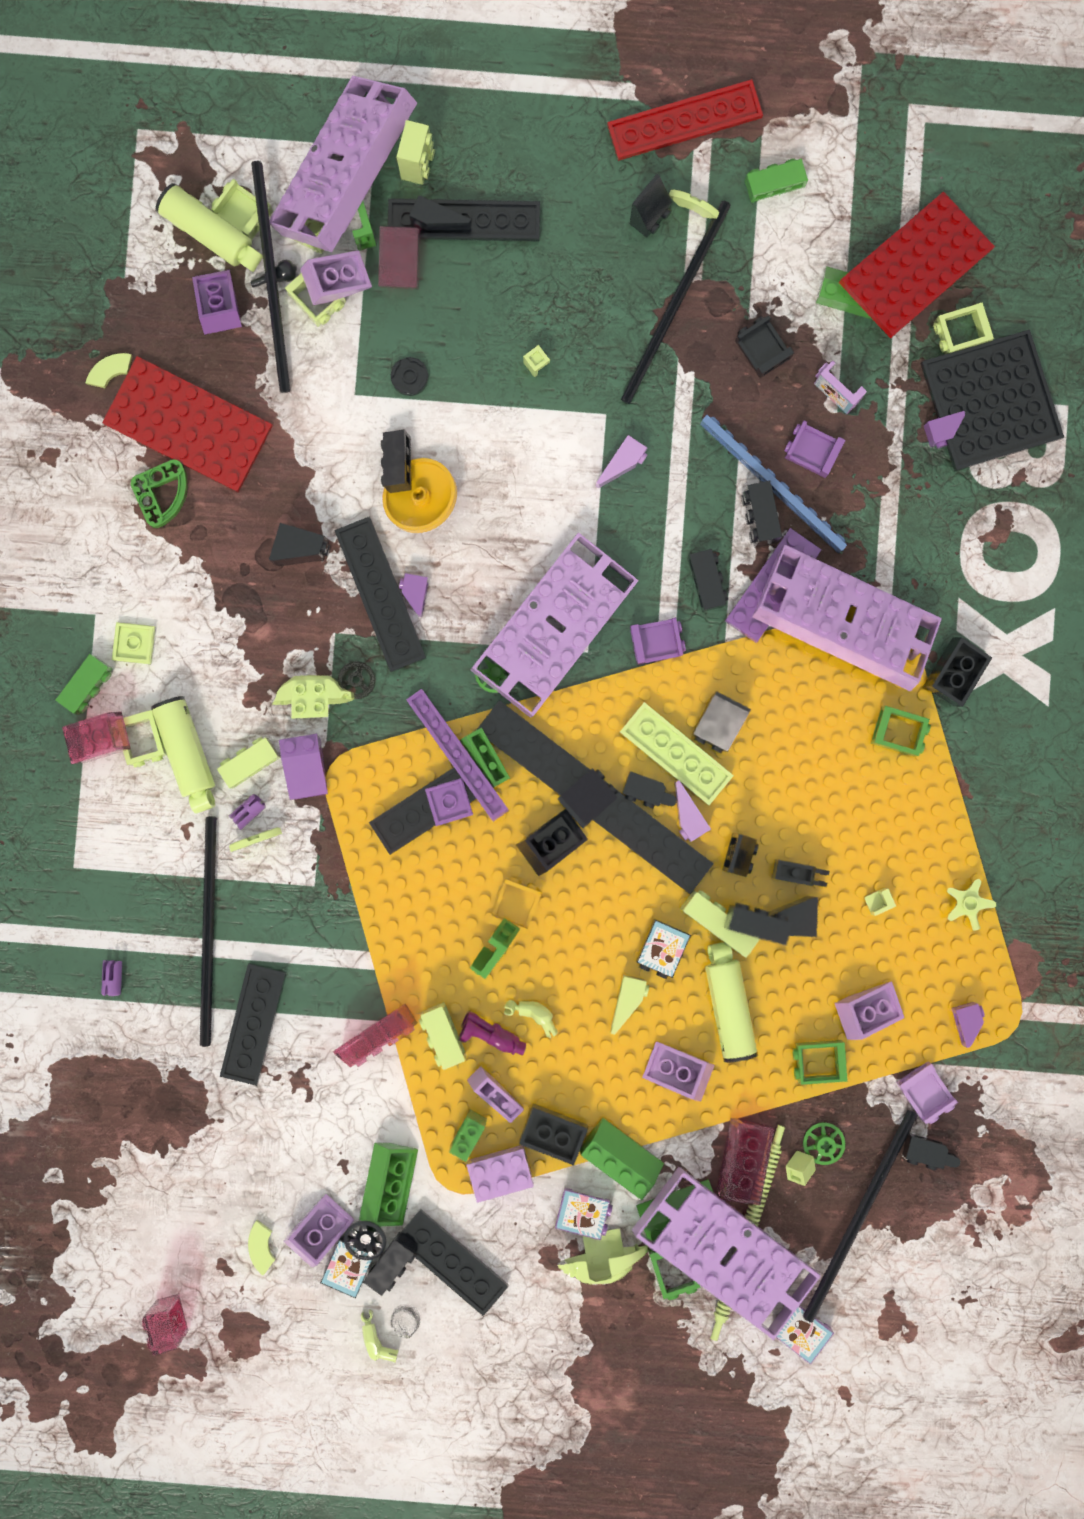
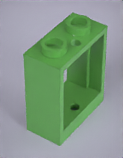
(881, 727)
(840, 1062)
(468, 1135)
(674, 1292)

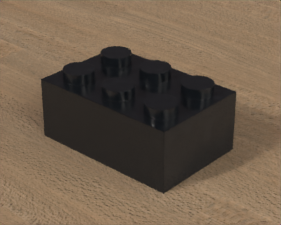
(761, 514)
(957, 671)
(758, 923)
(553, 1134)

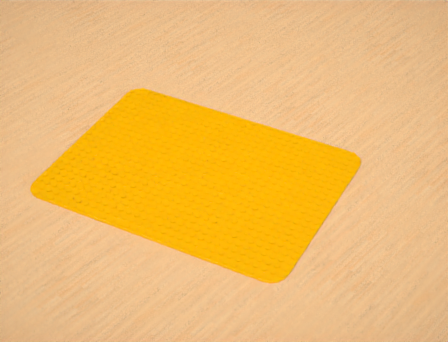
(799, 787)

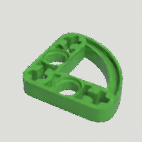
(150, 484)

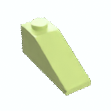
(629, 998)

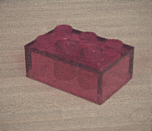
(399, 257)
(96, 737)
(165, 1324)

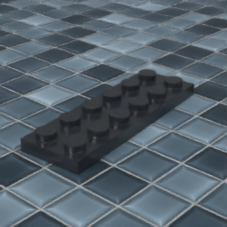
(411, 816)
(252, 1024)
(454, 1263)

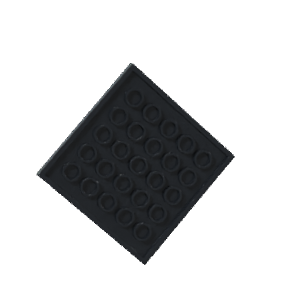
(1002, 399)

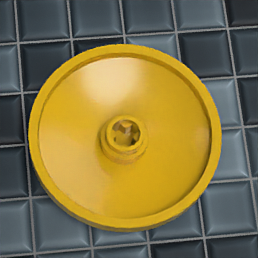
(427, 503)

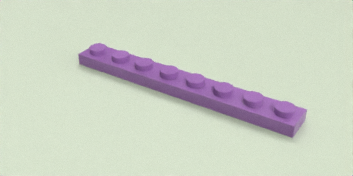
(457, 755)

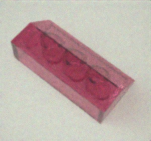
(376, 1036)
(745, 1161)

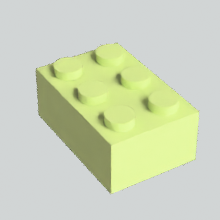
(415, 152)
(442, 1036)

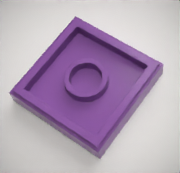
(449, 802)

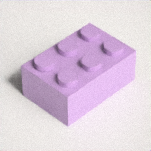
(500, 1173)

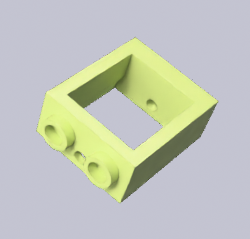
(298, 286)
(981, 323)
(154, 756)

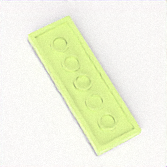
(676, 753)

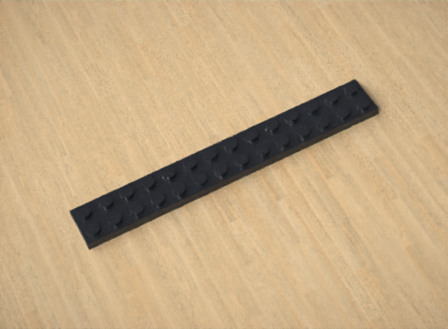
(620, 818)

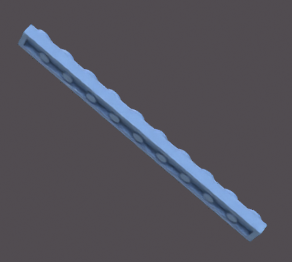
(780, 489)

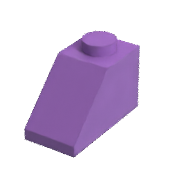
(943, 429)
(415, 590)
(968, 1022)

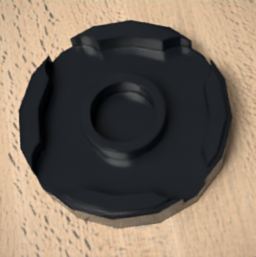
(409, 376)

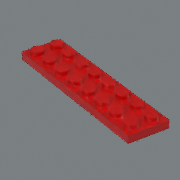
(684, 120)

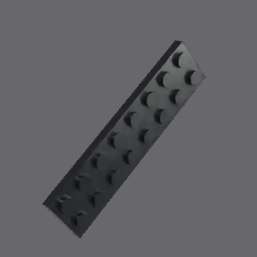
(489, 219)
(380, 594)

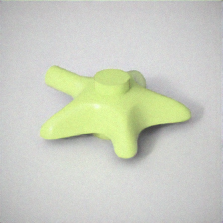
(969, 904)

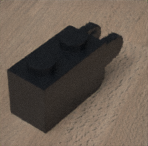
(647, 790)
(797, 873)
(928, 1152)

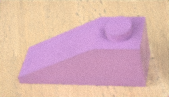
(625, 459)
(690, 818)
(494, 1094)

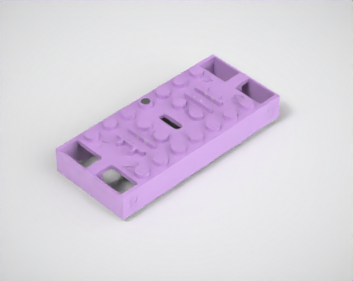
(333, 189)
(574, 597)
(817, 609)
(701, 1237)

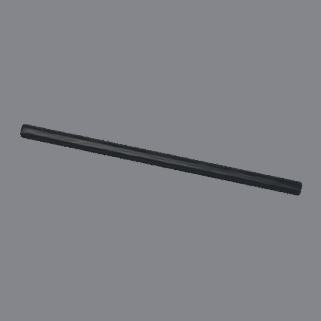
(270, 275)
(675, 303)
(208, 931)
(860, 1216)

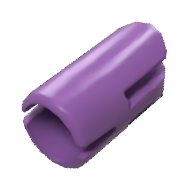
(247, 811)
(111, 978)

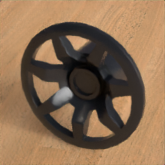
(365, 1238)

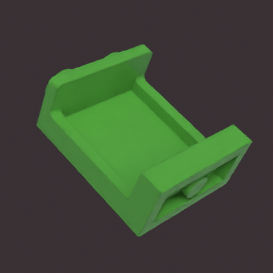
(364, 236)
(501, 940)

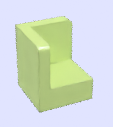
(535, 360)
(879, 901)
(800, 1168)

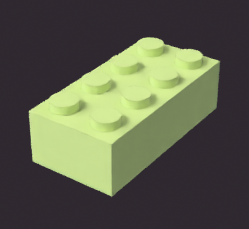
(713, 918)

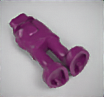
(492, 1034)

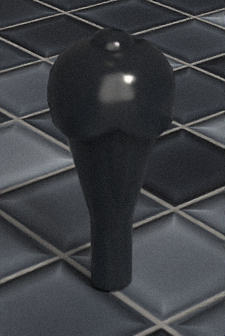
(285, 271)

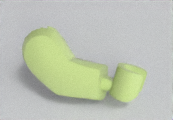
(536, 1011)
(372, 1343)

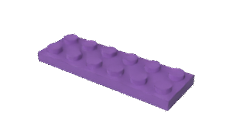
(742, 614)

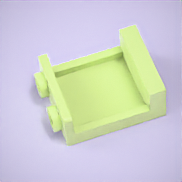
(238, 208)

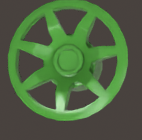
(494, 672)
(824, 1144)

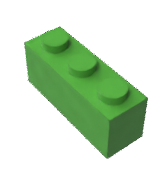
(776, 179)
(84, 685)
(485, 757)

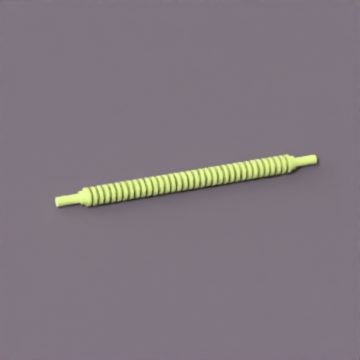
(722, 1310)

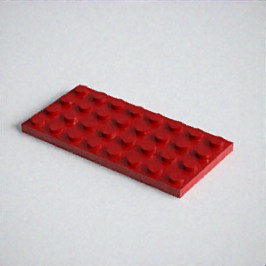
(916, 265)
(187, 424)

